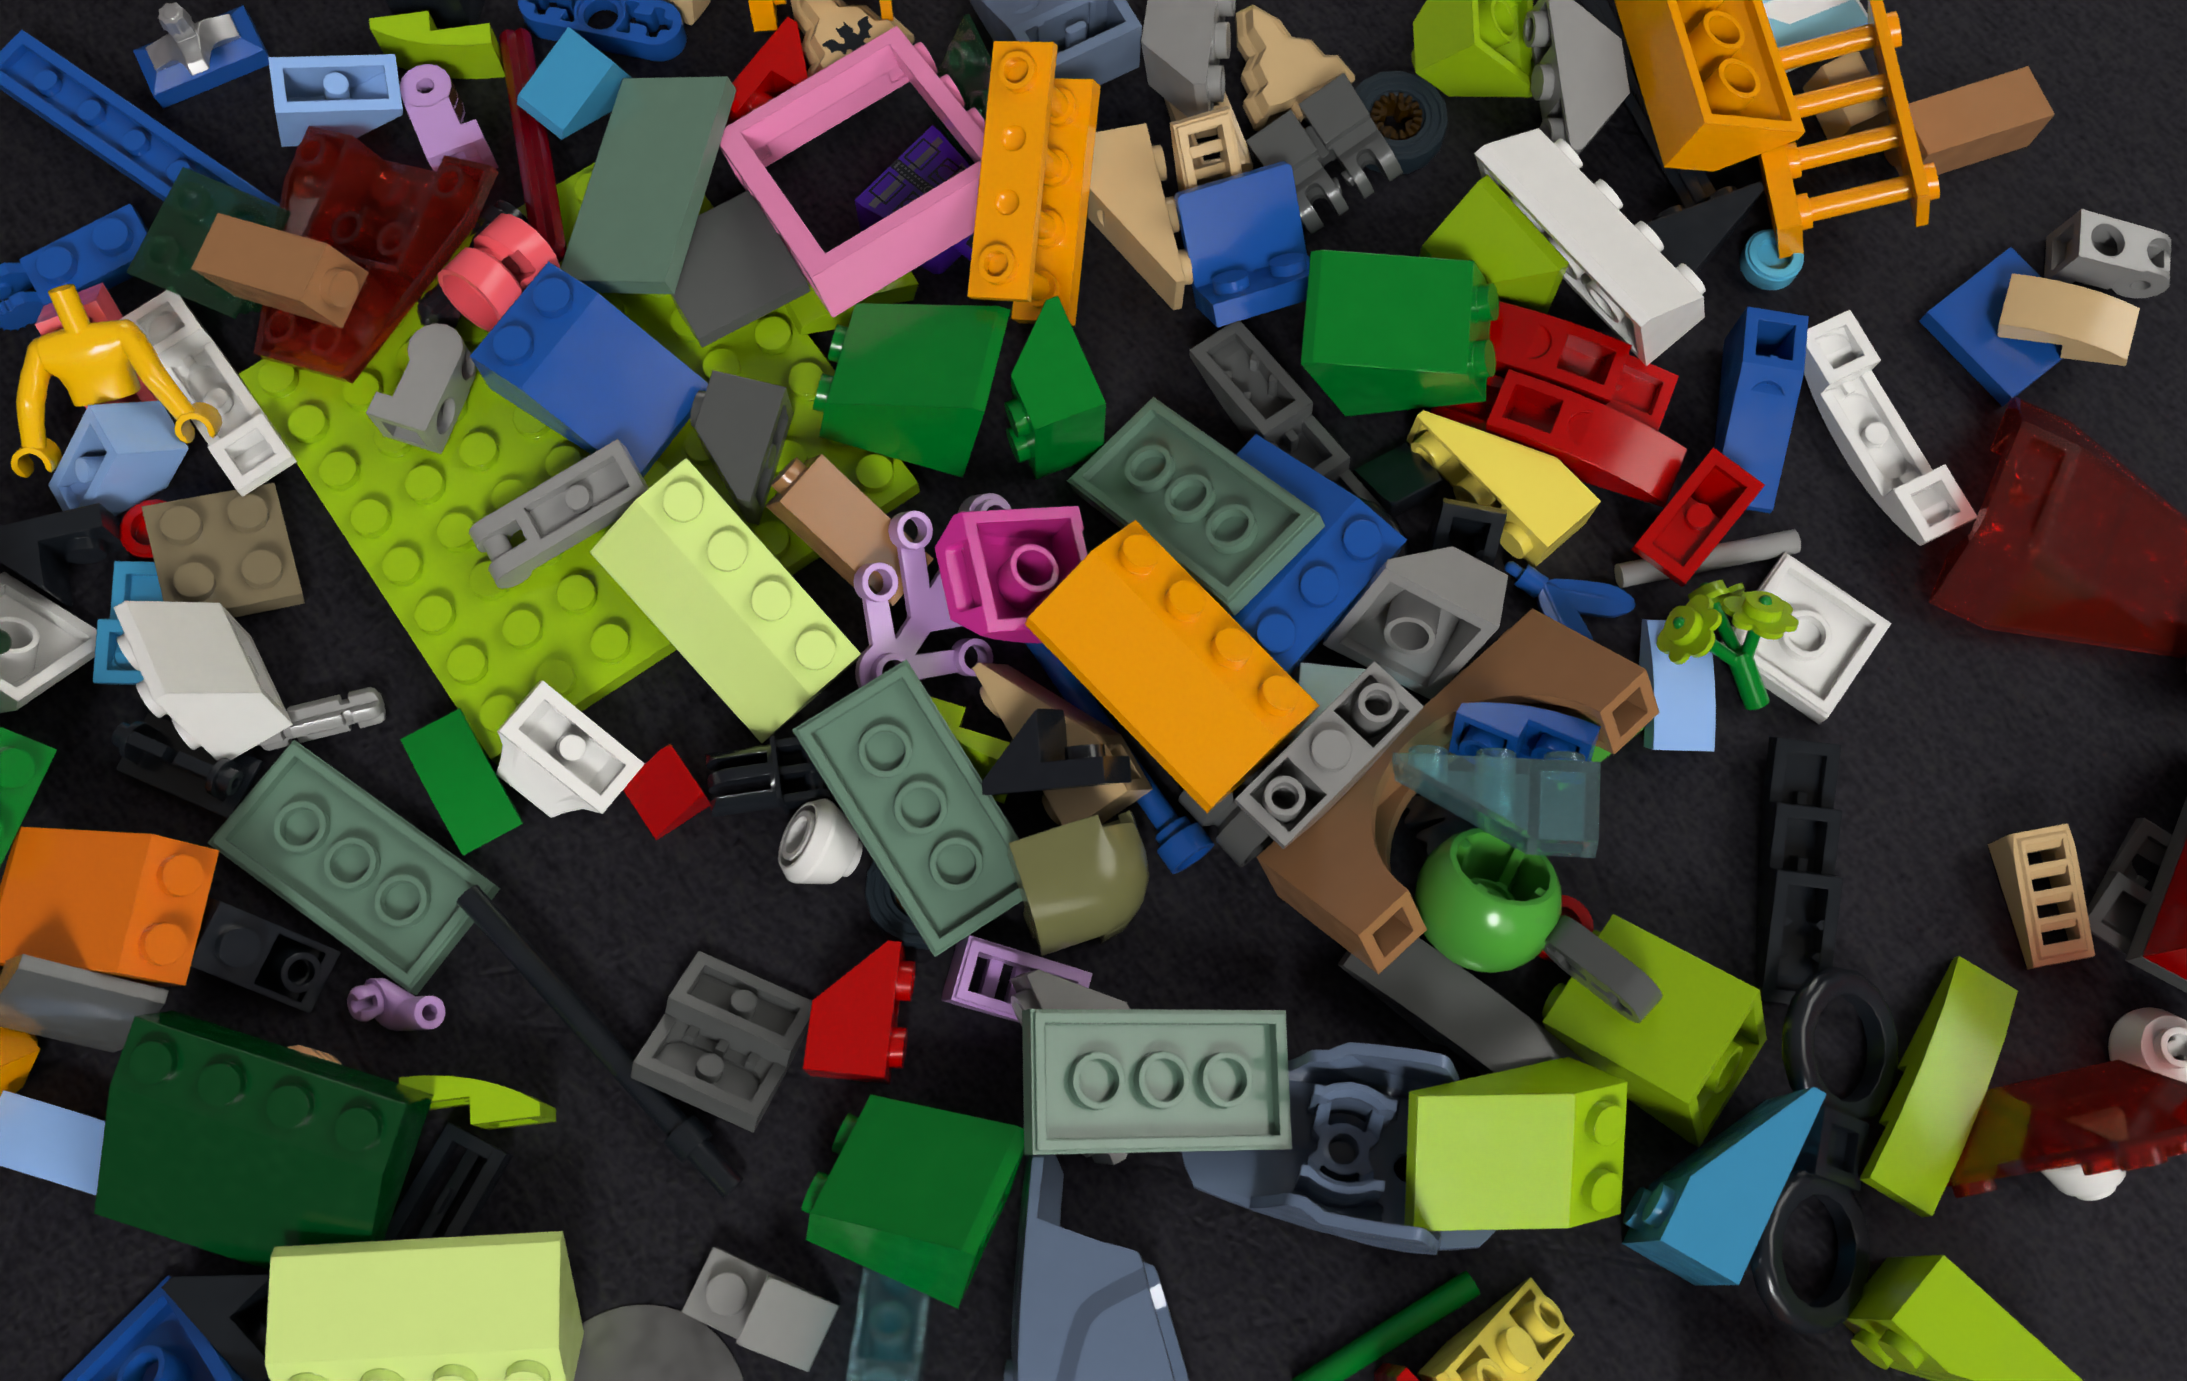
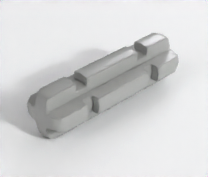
(330, 717)

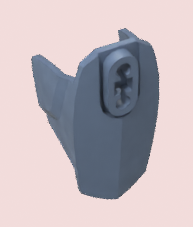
(1345, 1142)
(1083, 1302)

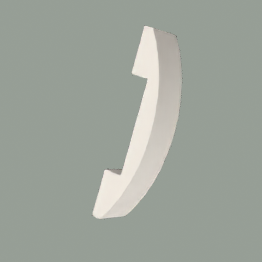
(1874, 436)
(247, 442)

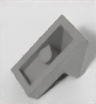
(760, 1309)

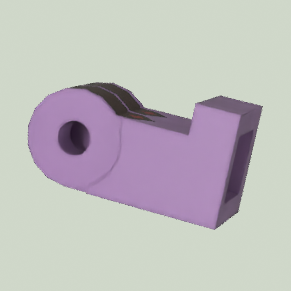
(438, 118)

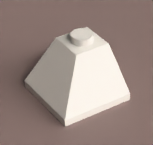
(44, 646)

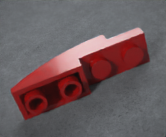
(1580, 362)
(1582, 433)

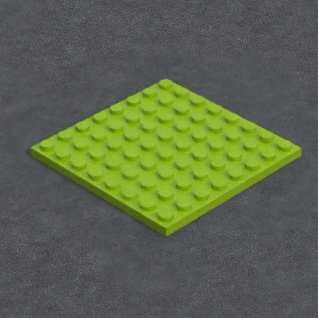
(414, 507)

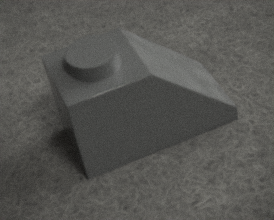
(743, 435)

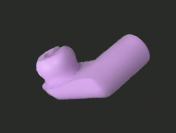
(394, 1006)

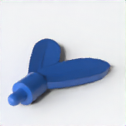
(1568, 598)

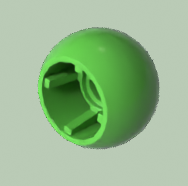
(1487, 902)

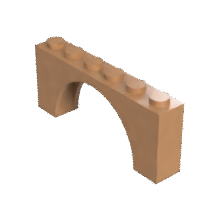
(1341, 864)

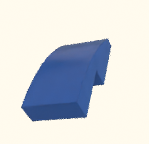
(1521, 729)

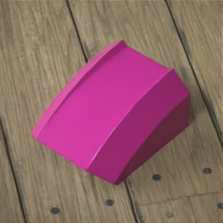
(1006, 564)

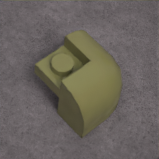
(1080, 880)

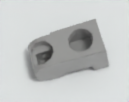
(2109, 255)
(429, 391)

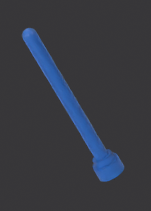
(1179, 838)

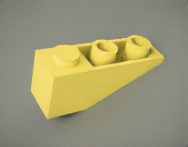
(1535, 488)

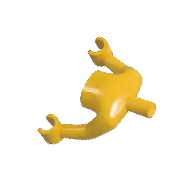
(96, 367)

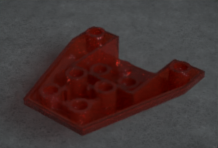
(388, 221)
(2069, 545)
(2087, 1116)

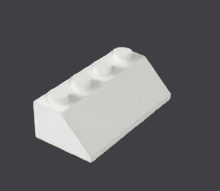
(1609, 259)

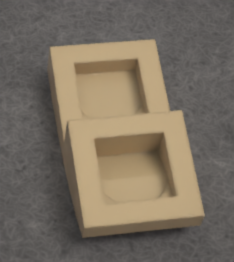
(2078, 318)

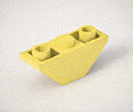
(1506, 1342)

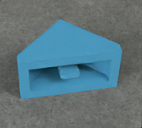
(571, 86)

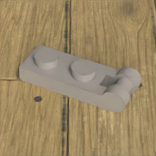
(559, 513)

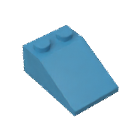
(1717, 1201)

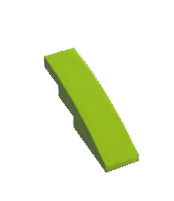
(1941, 1087)

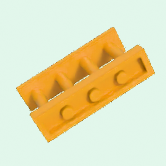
(1779, 166)
(1033, 182)

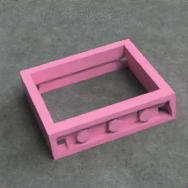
(825, 100)

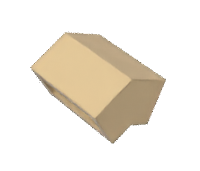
(1850, 118)

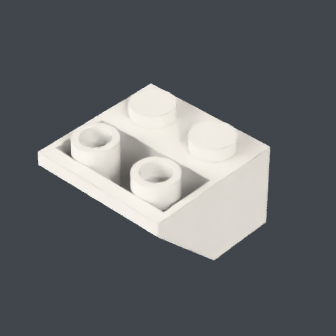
(201, 674)

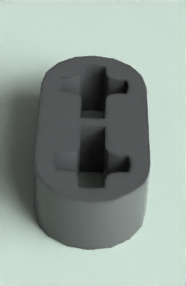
(1602, 969)

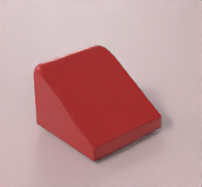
(665, 793)

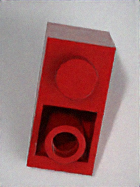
(856, 1019)

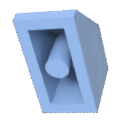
(334, 94)
(118, 457)

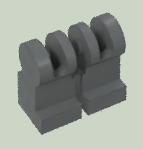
(1336, 130)

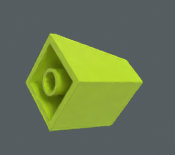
(1688, 1047)

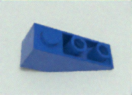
(1760, 394)

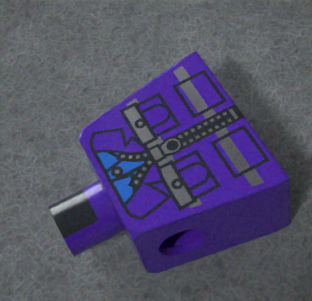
(917, 171)

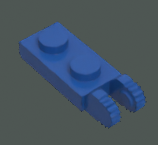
(82, 258)

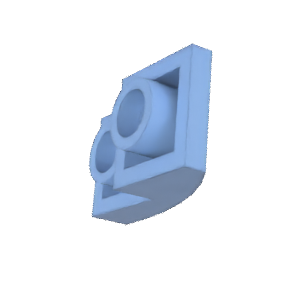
(1682, 695)
(50, 1142)

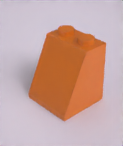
(106, 902)

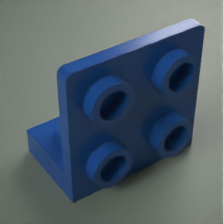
(1245, 243)

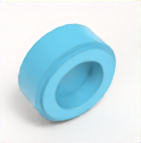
(1762, 265)

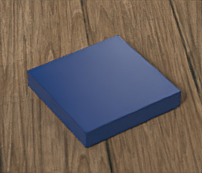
(1968, 329)

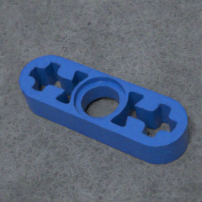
(622, 36)

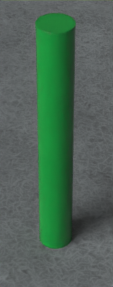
(1393, 1331)

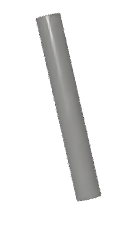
(1722, 556)

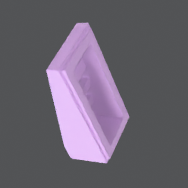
(963, 965)

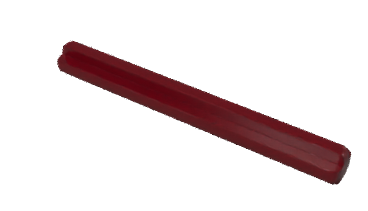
(532, 144)

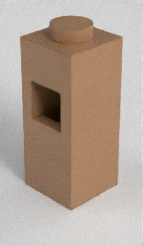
(1978, 121)
(280, 270)
(836, 520)

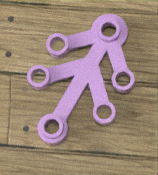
(924, 605)

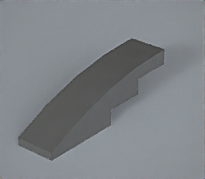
(1270, 403)
(1458, 1010)

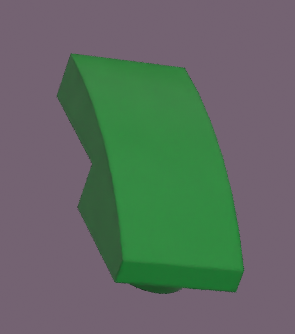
(461, 781)

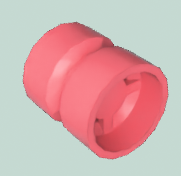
(495, 272)

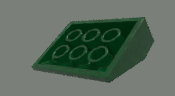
(250, 1142)

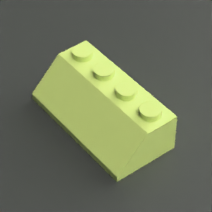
(724, 601)
(424, 1310)

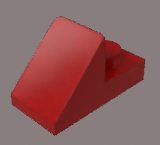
(770, 72)
(1698, 517)

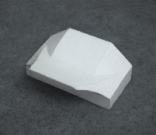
(562, 756)

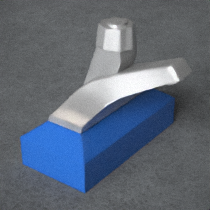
(199, 53)

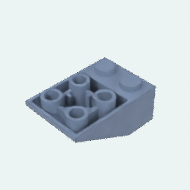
(1092, 36)

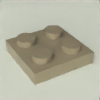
(224, 551)

